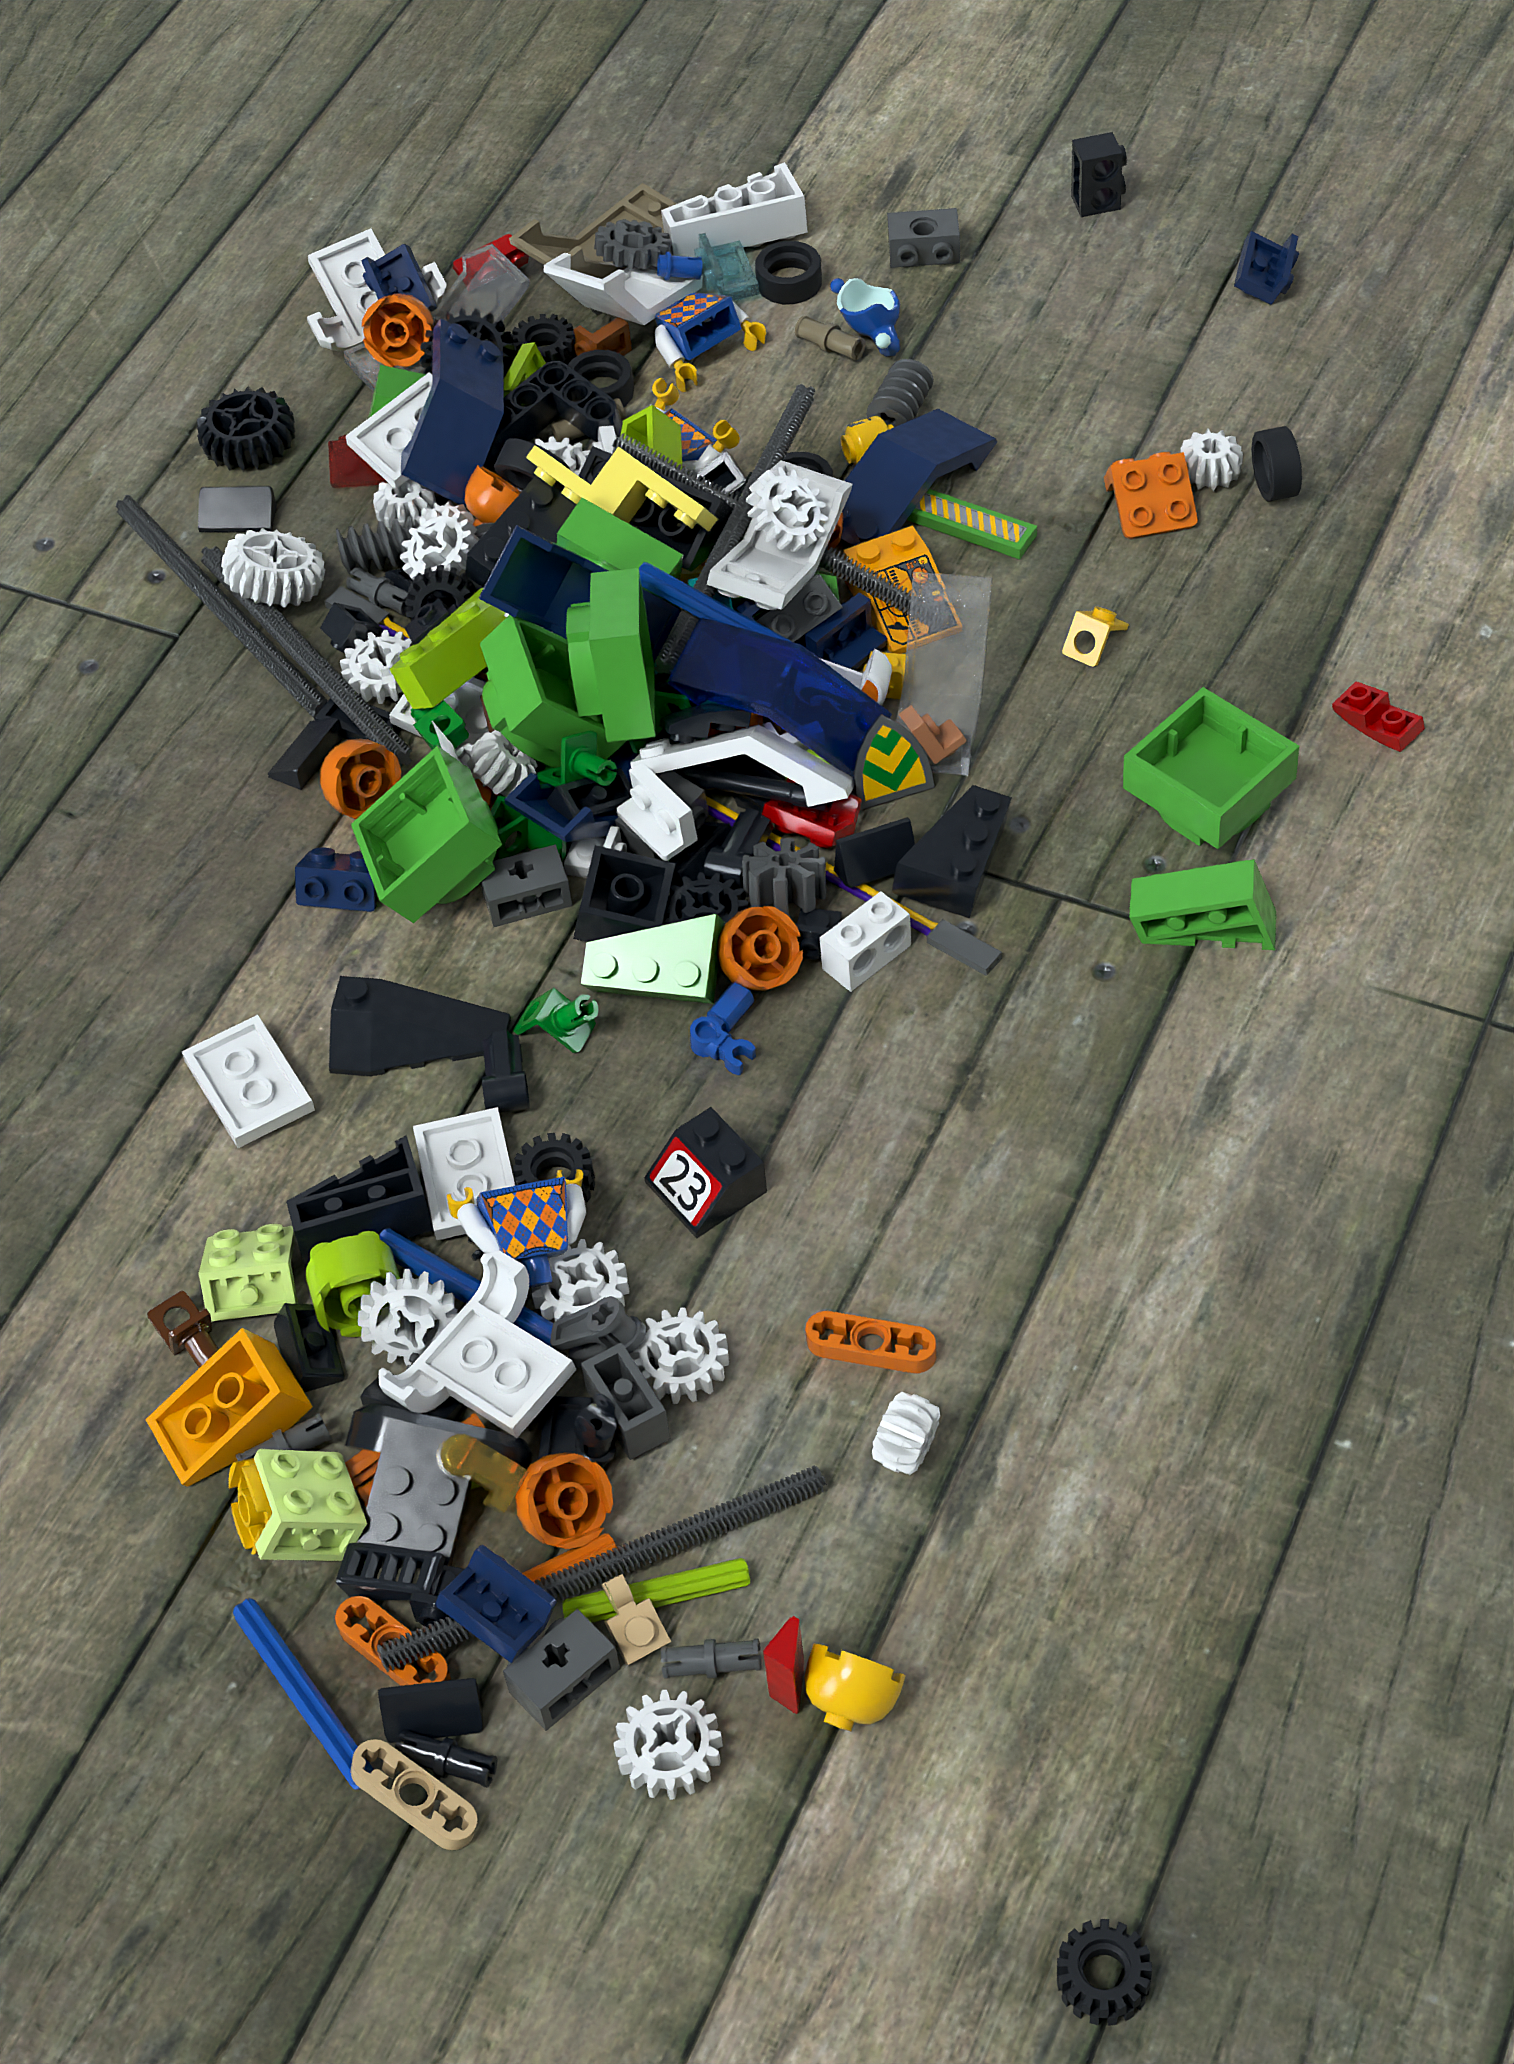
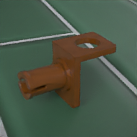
(191, 1334)

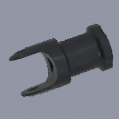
(596, 1429)

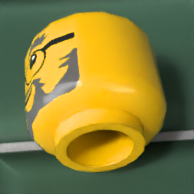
(860, 436)

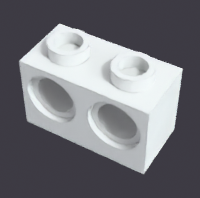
(865, 941)

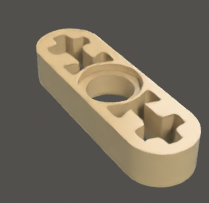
(450, 1805)

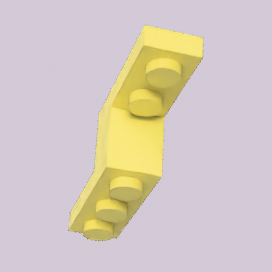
(622, 488)

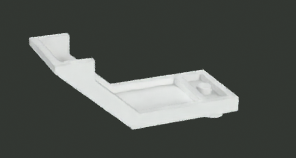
(625, 293)
(776, 575)
(819, 779)

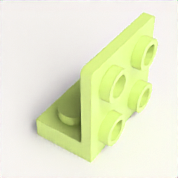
(248, 1272)
(310, 1506)

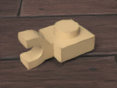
(636, 1626)

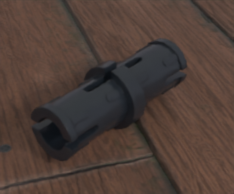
(447, 1758)

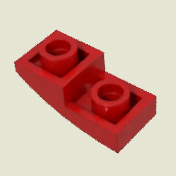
(1372, 714)

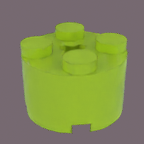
(342, 1274)

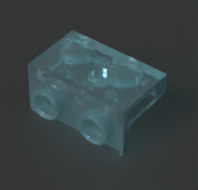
(727, 269)

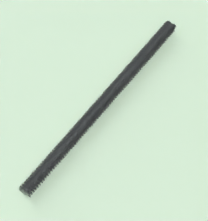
(737, 522)
(829, 560)
(221, 606)
(315, 666)
(623, 1558)

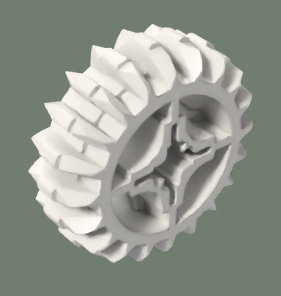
(273, 567)

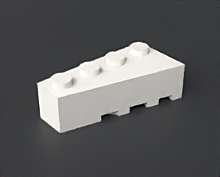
(753, 213)

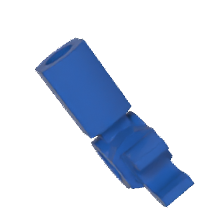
(711, 1034)

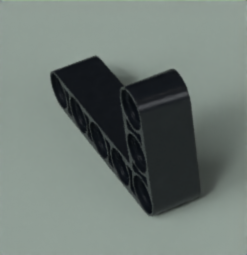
(544, 397)

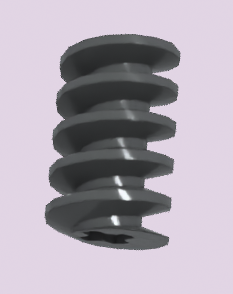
(901, 392)
(373, 545)

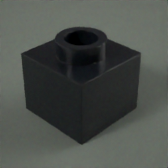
(346, 624)

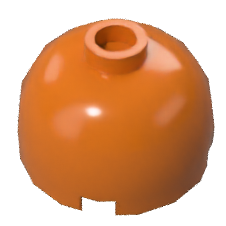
(396, 329)
(488, 495)
(358, 775)
(759, 948)
(564, 1500)

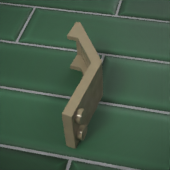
(638, 205)

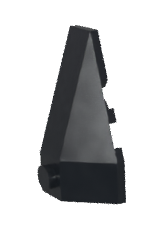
(661, 524)
(395, 1025)

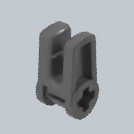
(597, 1330)

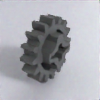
(631, 243)

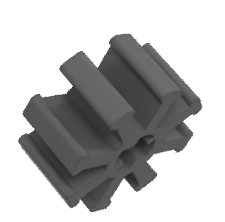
(784, 876)

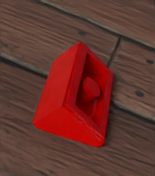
(786, 1665)

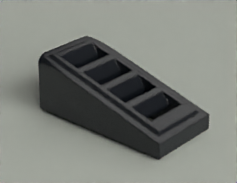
(362, 1564)

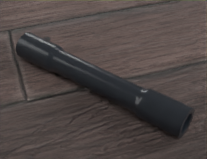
(712, 778)

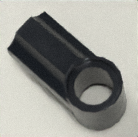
(746, 832)
(505, 1080)

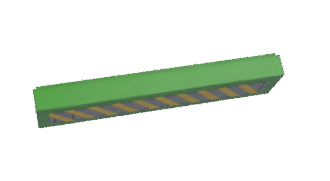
(974, 524)

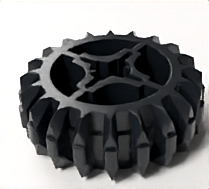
(481, 328)
(246, 428)

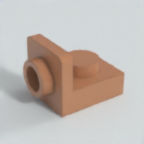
(936, 741)

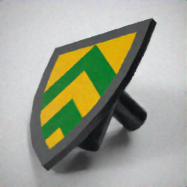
(890, 764)

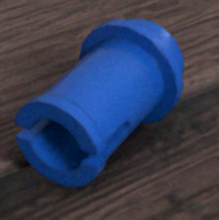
(679, 266)

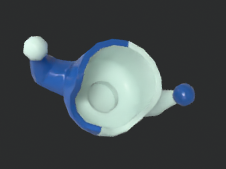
(870, 312)

